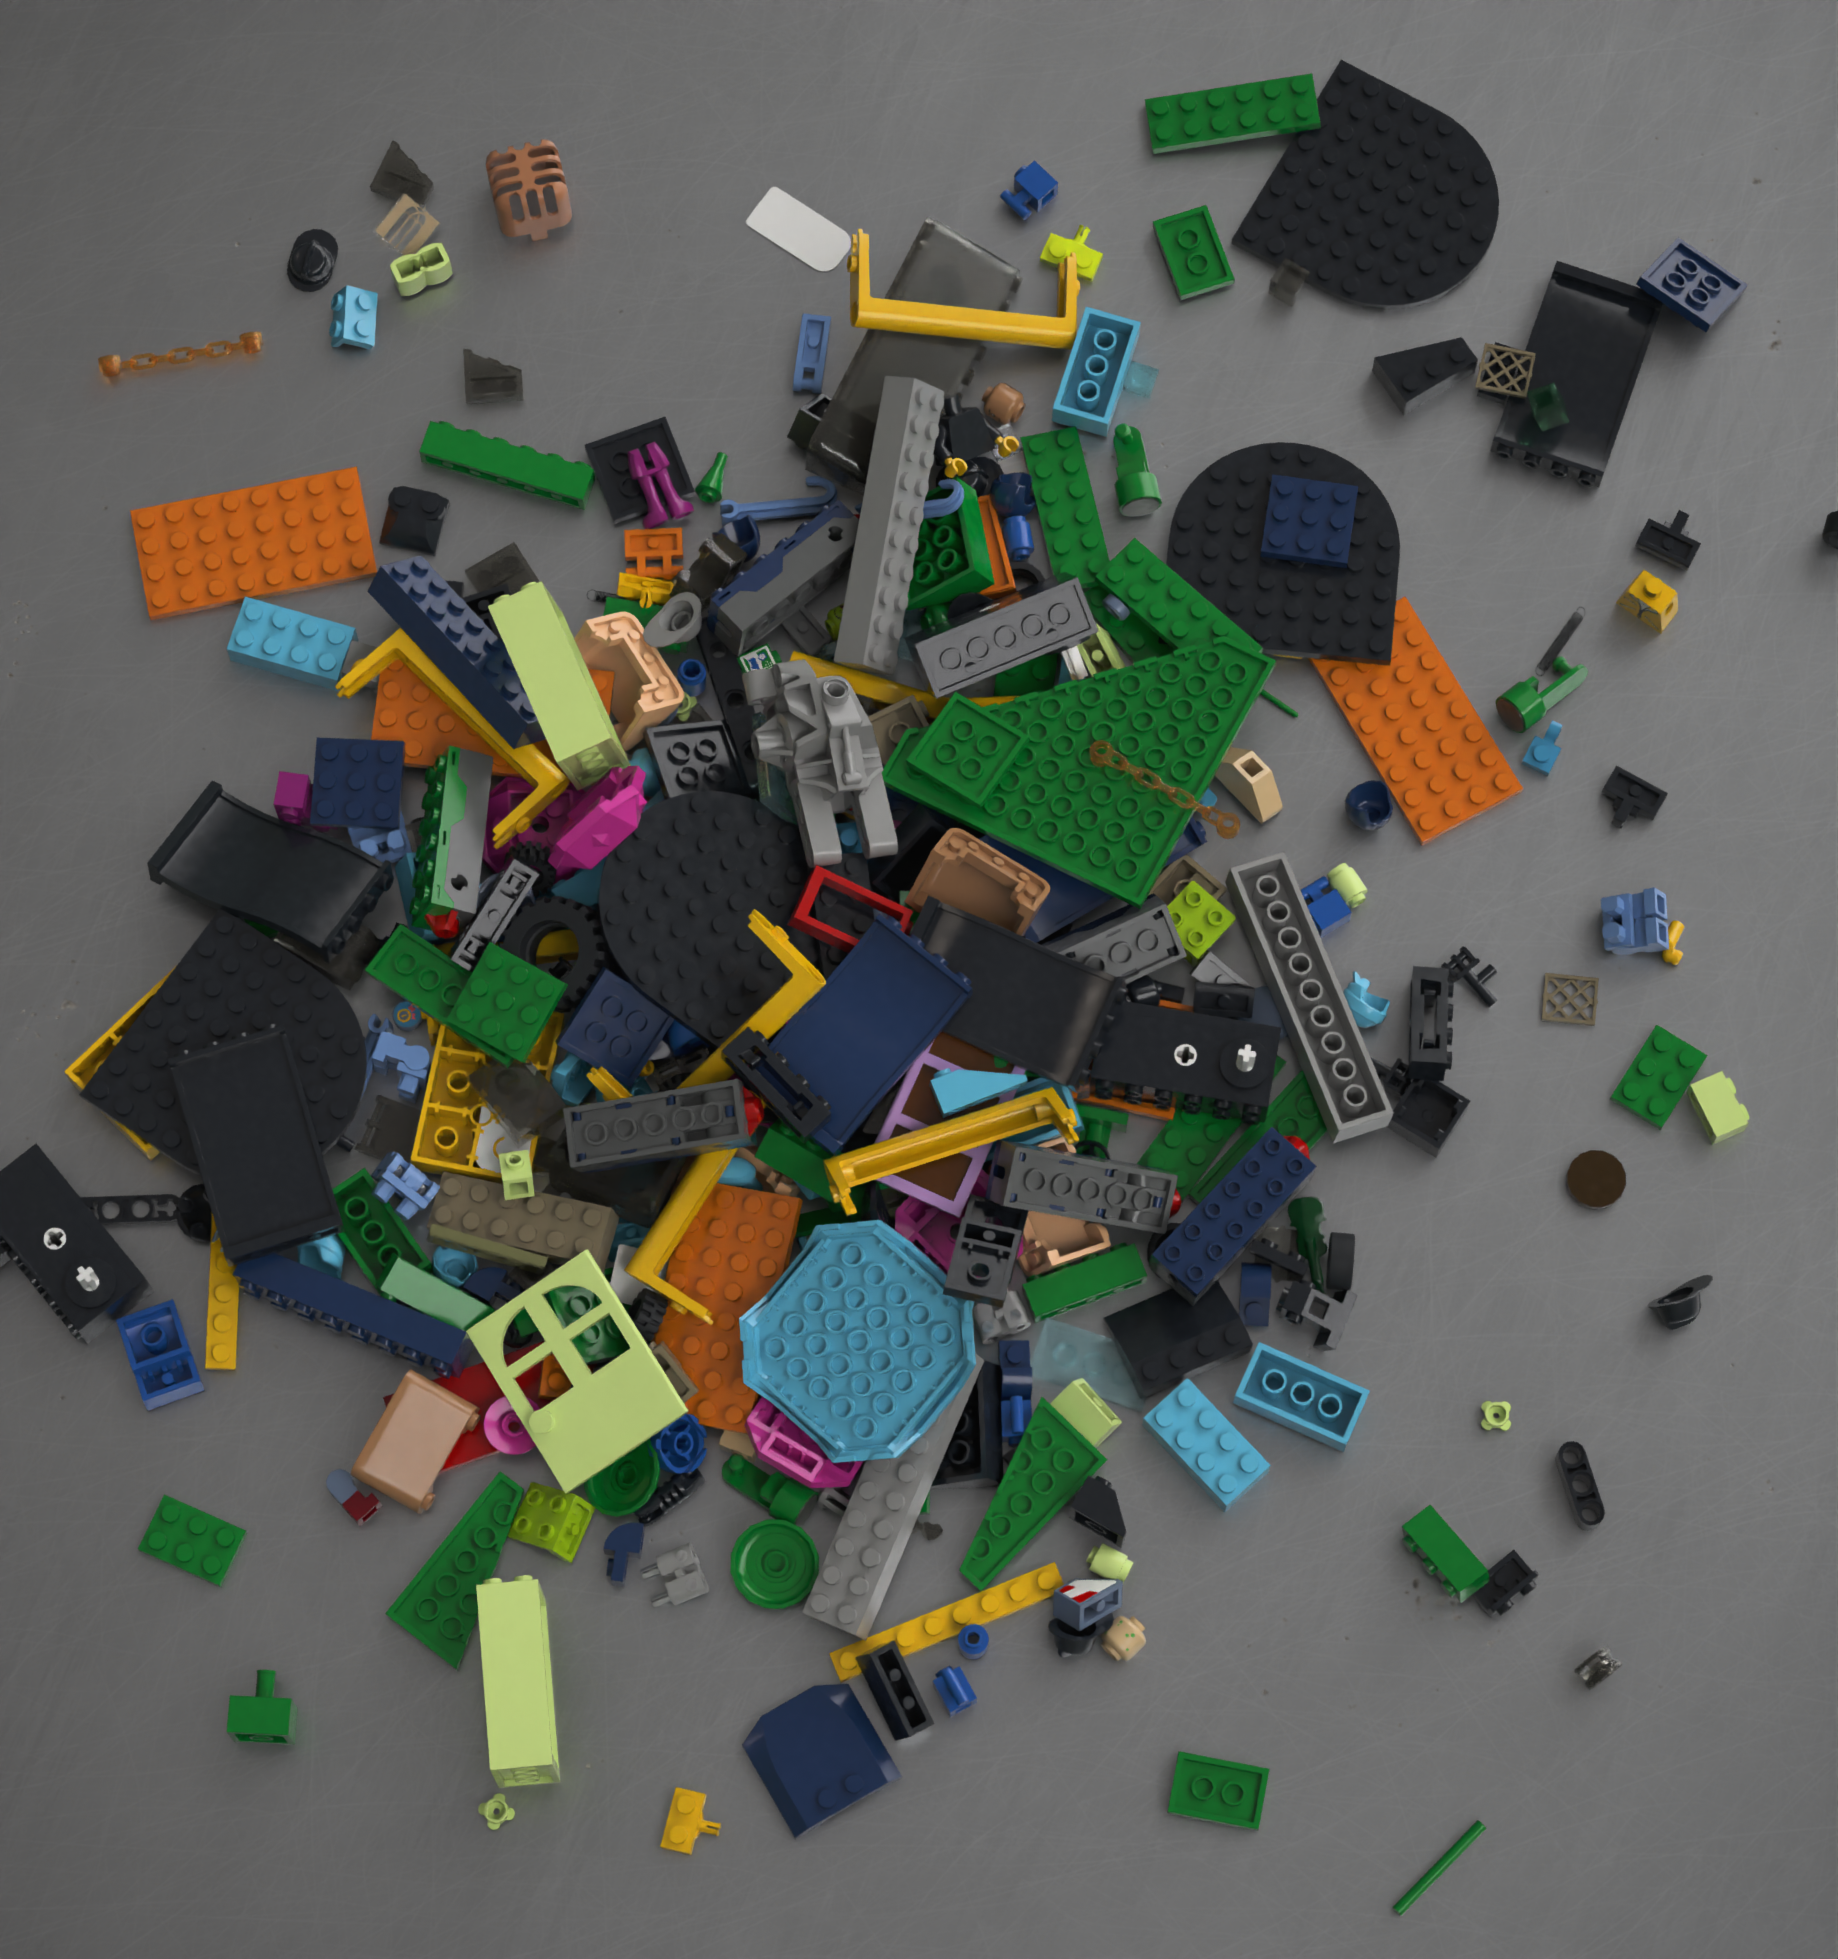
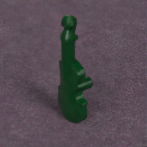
(1306, 1216)

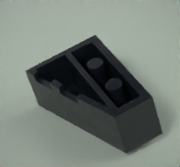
(1424, 371)

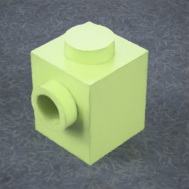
(516, 1174)

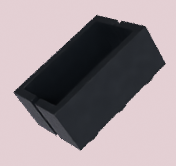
(915, 840)

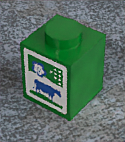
(758, 658)

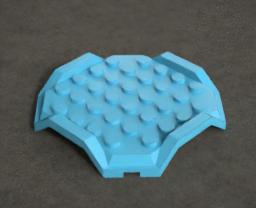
(859, 1342)

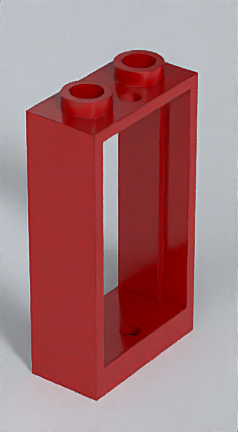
(828, 934)

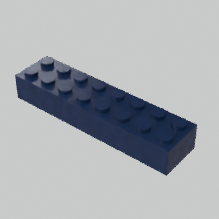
(458, 645)
(356, 1312)

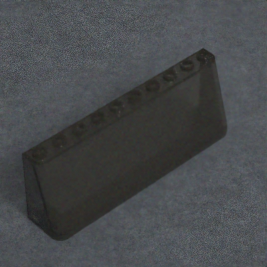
(937, 270)

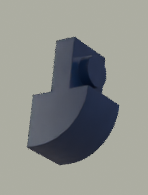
(491, 1284)
(1255, 1293)
(1014, 1369)
(623, 1543)

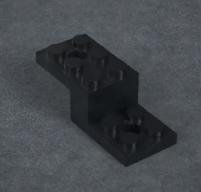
(986, 1249)

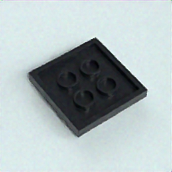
(611, 468)
(696, 758)

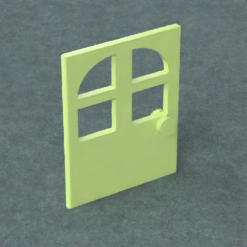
(604, 1410)

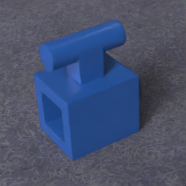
(1033, 187)
(1326, 910)
(1015, 1419)
(954, 1690)

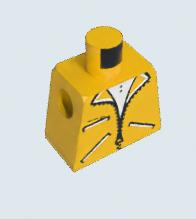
(1650, 601)

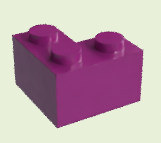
(294, 800)

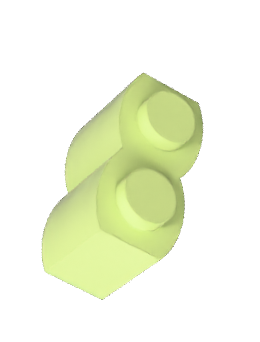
(424, 268)

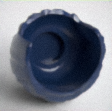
(1012, 495)
(743, 534)
(1369, 805)

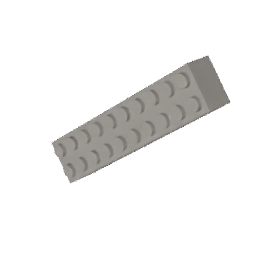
(889, 525)
(1309, 997)
(879, 1526)

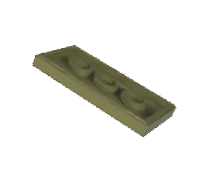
(486, 1249)

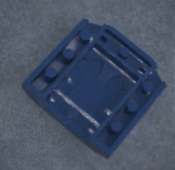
(819, 1756)

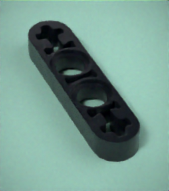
(126, 1206)

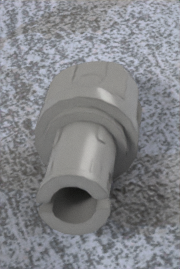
(827, 1499)

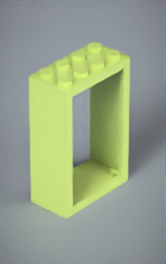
(558, 684)
(517, 1682)

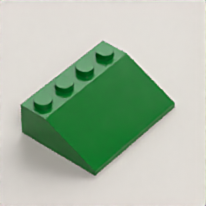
(950, 553)

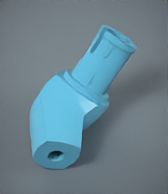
(740, 1174)

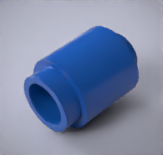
(1017, 538)
(692, 677)
(977, 1650)

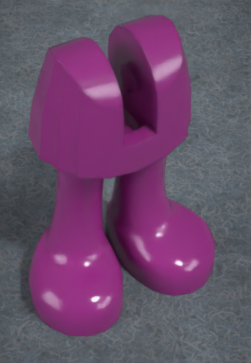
(656, 514)

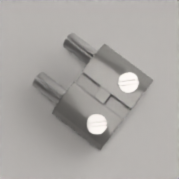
(997, 1322)
(681, 1574)

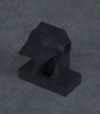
(1295, 1307)

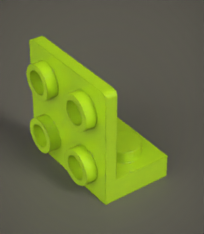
(1198, 920)
(552, 1520)

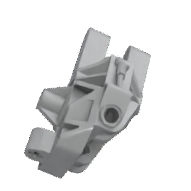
(827, 756)

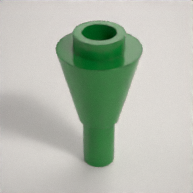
(711, 485)

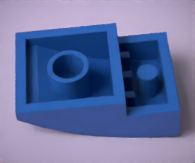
(160, 1355)

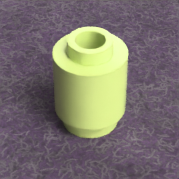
(1347, 884)
(1109, 1563)

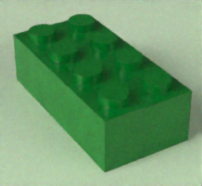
(373, 1229)

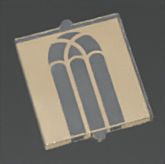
(406, 226)

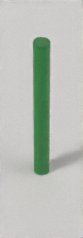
(1439, 1868)

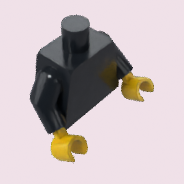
(965, 435)

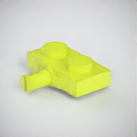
(1058, 248)

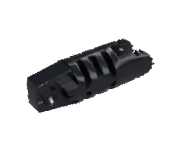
(667, 1496)

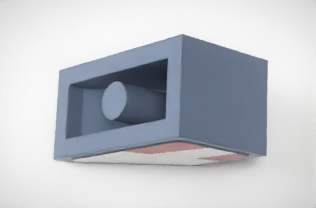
(1086, 1601)

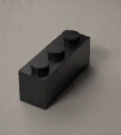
(894, 1690)

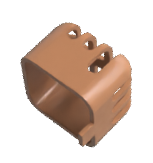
(525, 167)

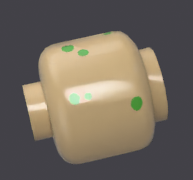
(1123, 1638)

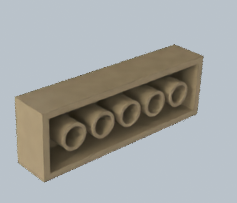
(536, 1224)

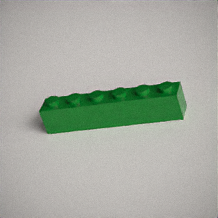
(507, 464)

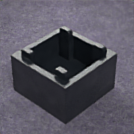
(1428, 1114)

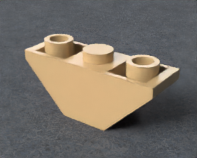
(1250, 783)

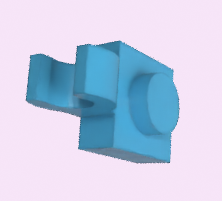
(1543, 752)

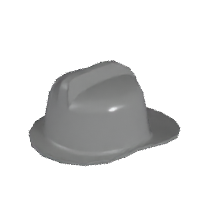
(675, 622)

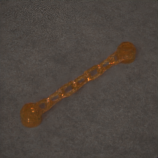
(111, 364)
(1105, 759)

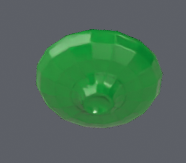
(625, 1483)
(774, 1564)

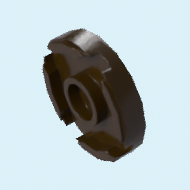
(1596, 1179)

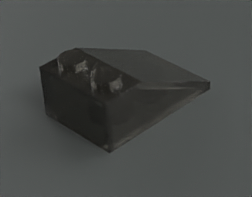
(518, 1098)

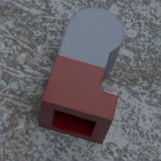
(350, 1498)

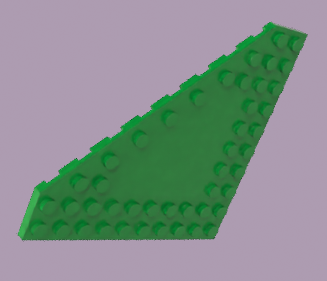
(1095, 820)

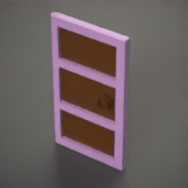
(948, 1180)

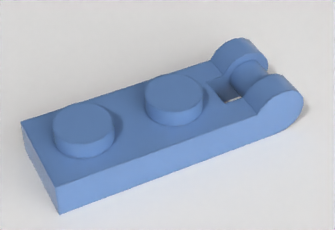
(812, 352)

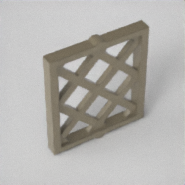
(1517, 363)
(1560, 988)

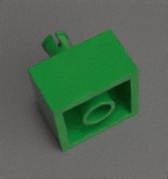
(263, 1716)

